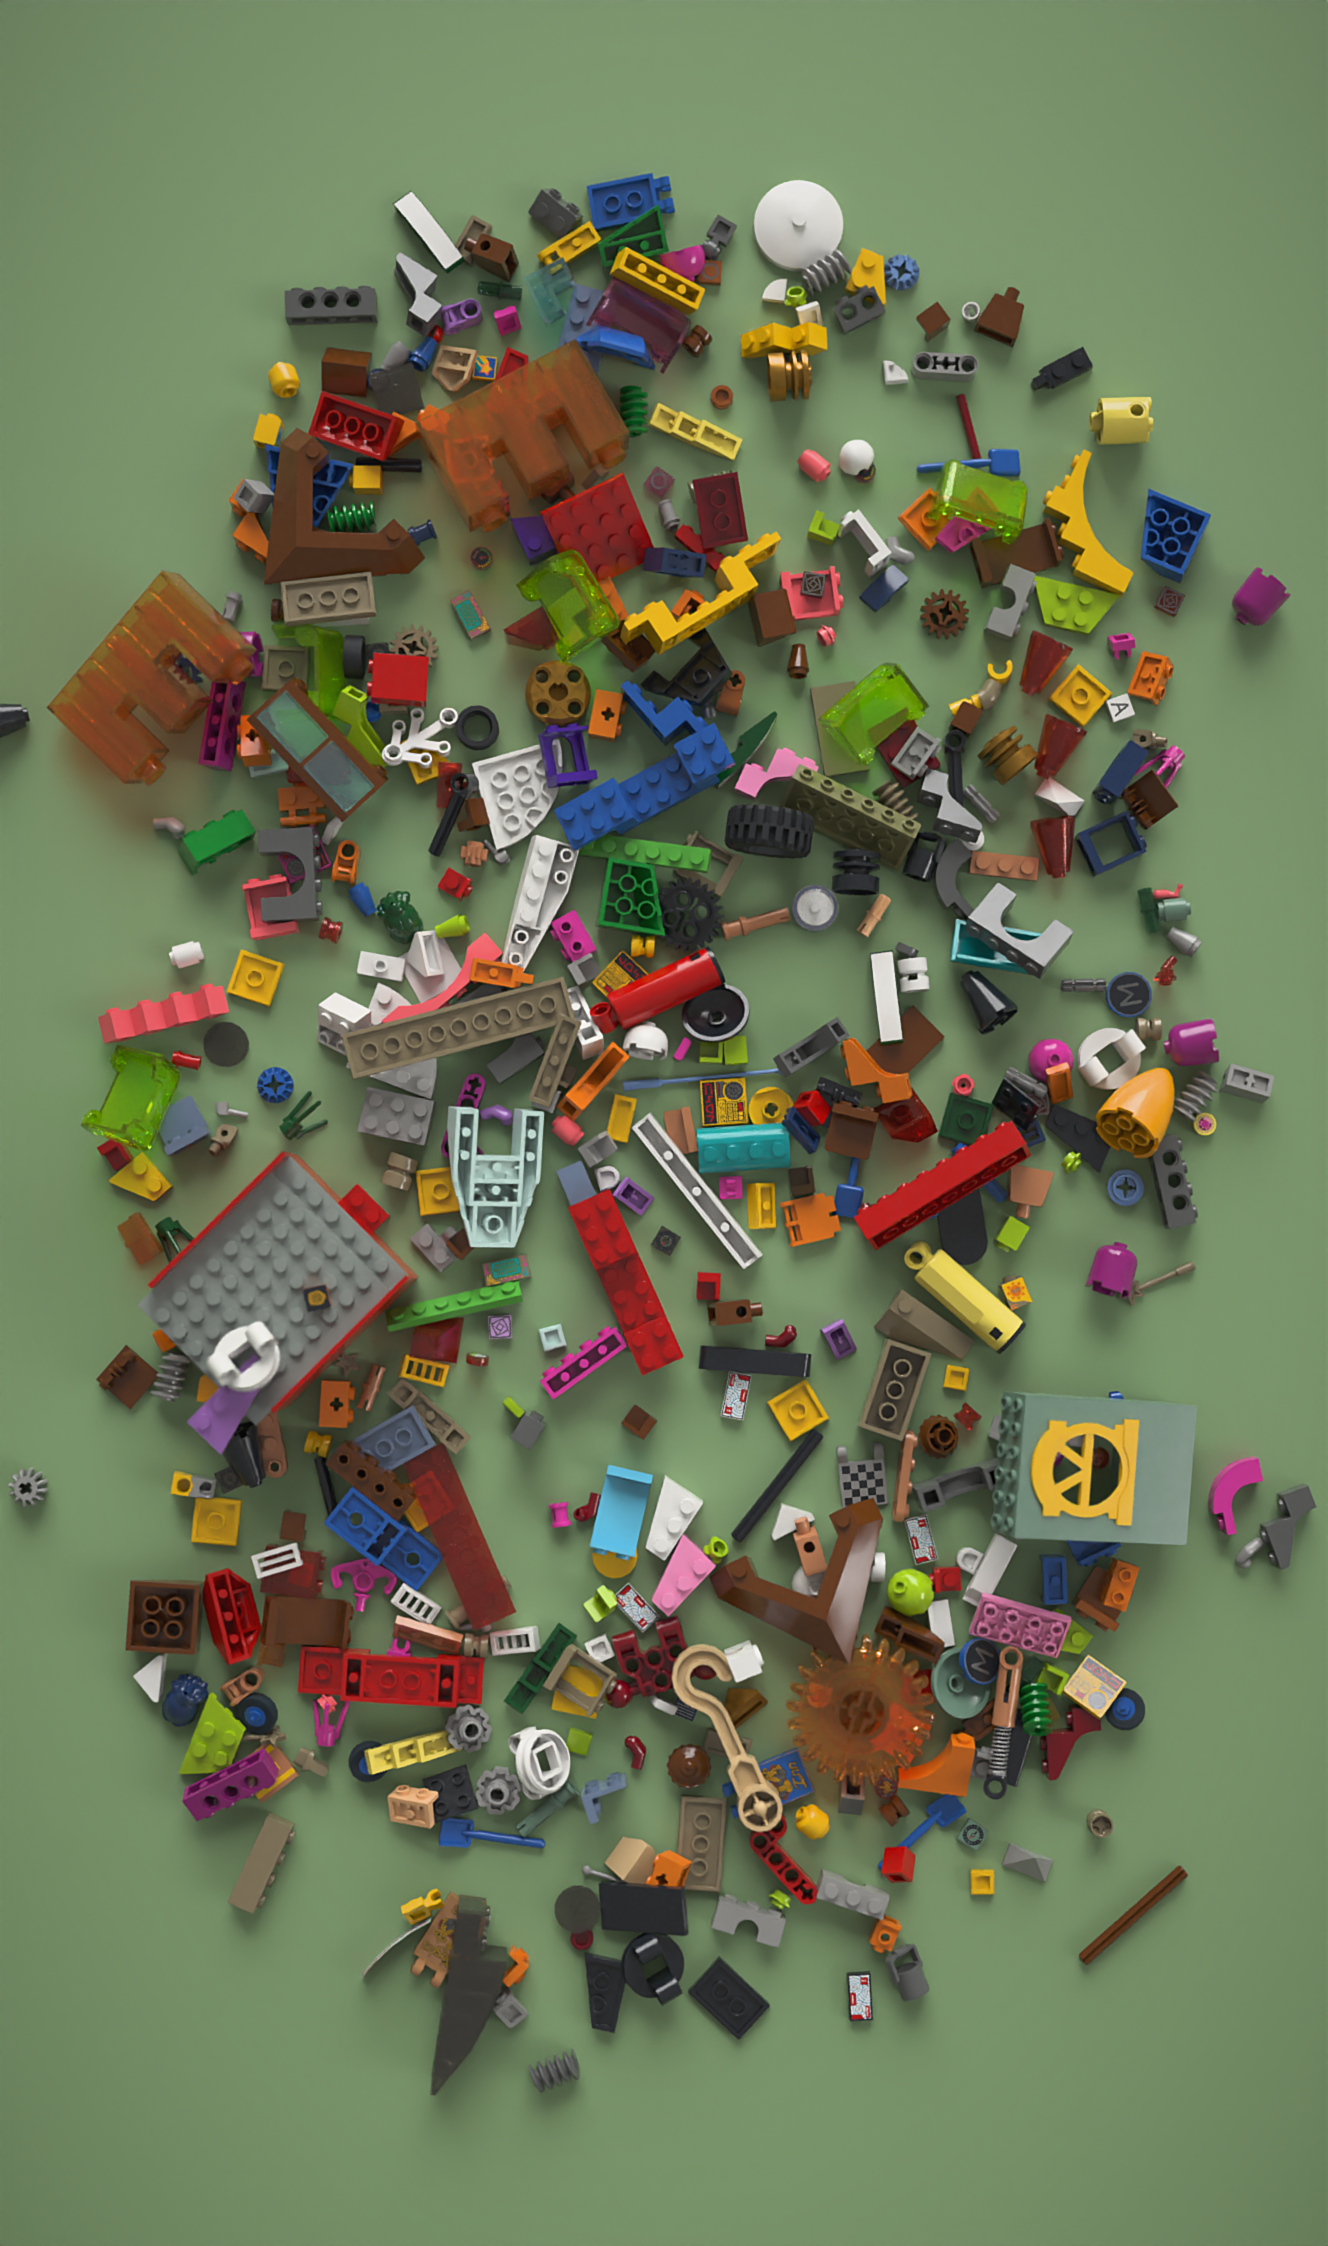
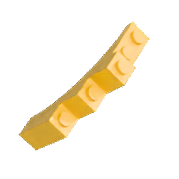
(1093, 563)

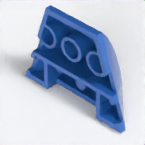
(617, 344)
(325, 483)

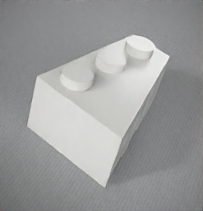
(671, 1517)

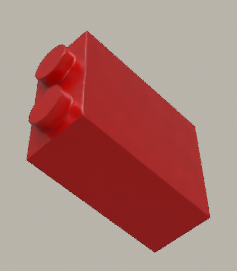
(398, 679)

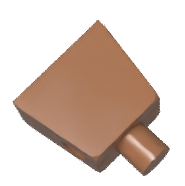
(1027, 1188)
(808, 1547)

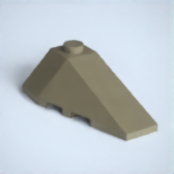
(919, 1326)

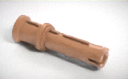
(745, 925)

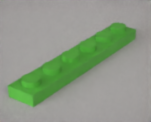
(649, 852)
(453, 1305)

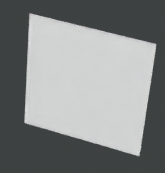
(428, 987)

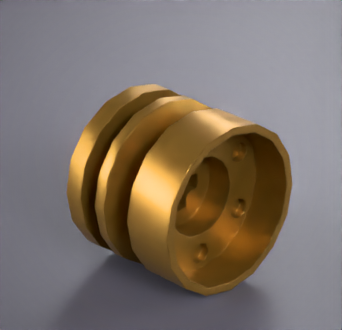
(788, 376)
(1007, 755)

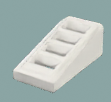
(411, 1611)
(534, 1641)

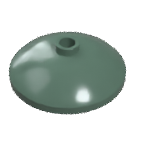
(962, 1698)

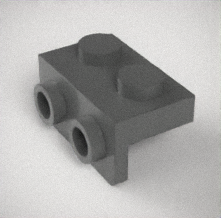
(555, 212)

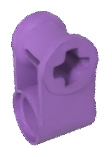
(459, 316)

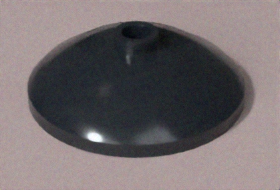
(718, 1004)

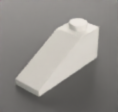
(589, 1038)

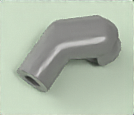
(171, 824)
(1248, 1550)

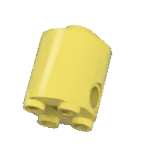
(1122, 420)

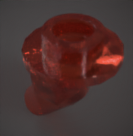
(1166, 974)

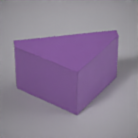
(633, 1196)
(838, 1338)

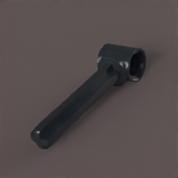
(955, 765)
(453, 809)

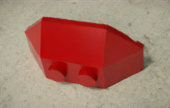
(231, 1615)

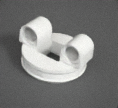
(1128, 1047)
(234, 1344)
(525, 1746)

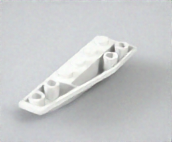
(538, 897)

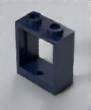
(674, 562)
(1120, 772)
(1090, 854)

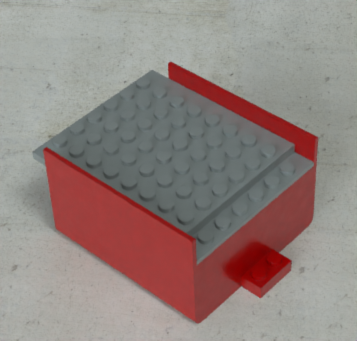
(256, 1260)

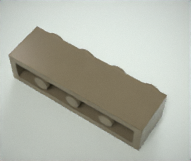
(261, 1863)

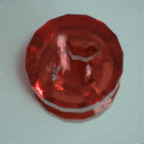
(331, 930)
(967, 1416)

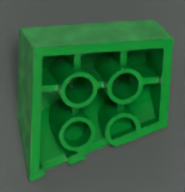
(630, 898)

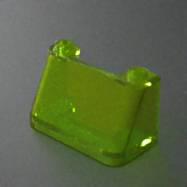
(980, 499)
(571, 601)
(873, 711)
(135, 1099)

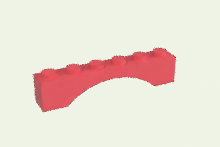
(481, 948)

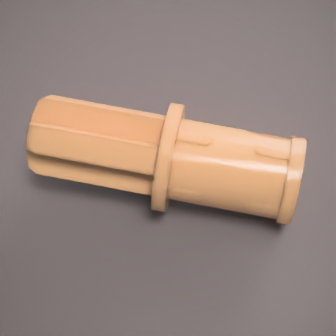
(873, 915)

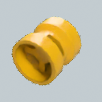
(637, 946)
(318, 1443)

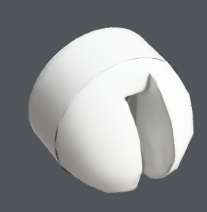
(966, 314)

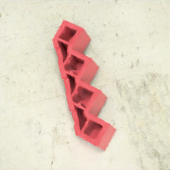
(156, 1016)

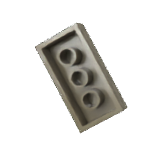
(894, 1389)

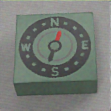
(972, 1834)

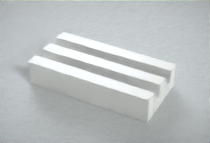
(257, 1565)

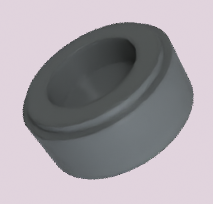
(906, 950)

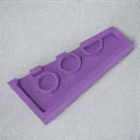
(223, 1412)

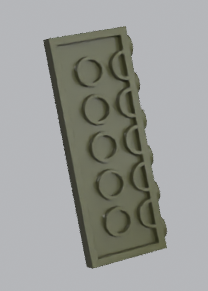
(851, 816)

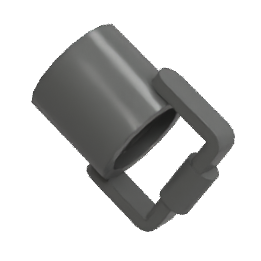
(909, 1976)

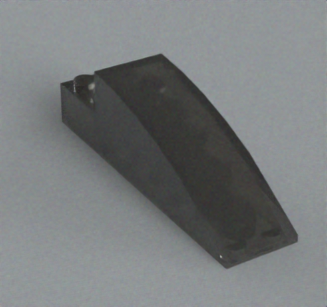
(470, 1988)

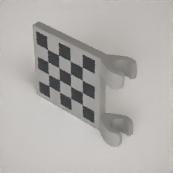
(862, 1478)

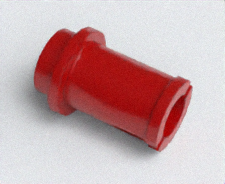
(186, 1060)

